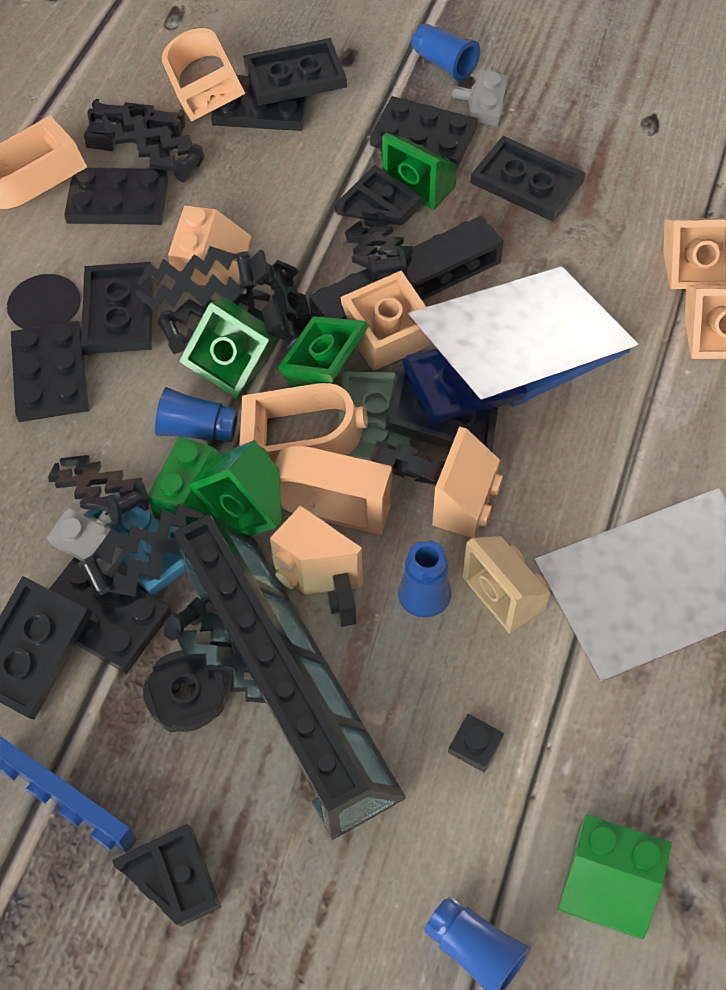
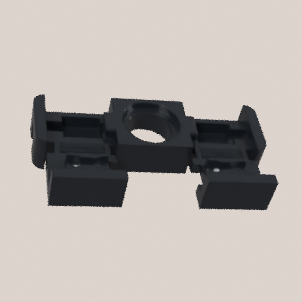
(152, 118)
(288, 310)

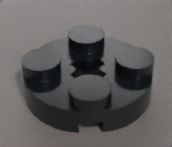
(406, 462)
(178, 713)

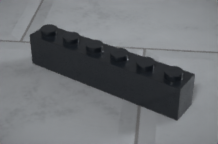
(430, 268)

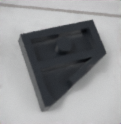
(379, 197)
(172, 875)

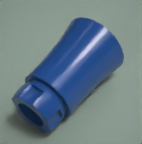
(448, 51)
(194, 418)
(425, 580)
(476, 945)

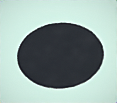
(43, 301)

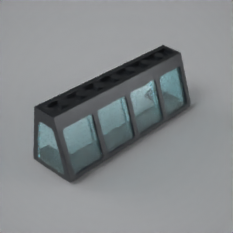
(290, 674)

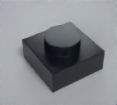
(342, 600)
(475, 743)

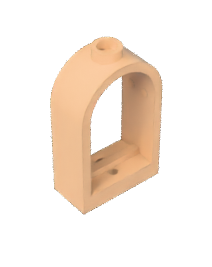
(220, 83)
(43, 172)
(299, 400)
(335, 487)

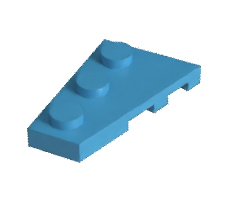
(171, 566)

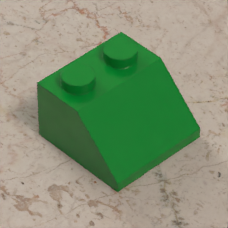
(419, 169)
(229, 347)
(322, 351)
(179, 469)
(242, 489)
(615, 876)

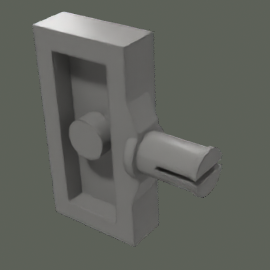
(484, 97)
(82, 536)

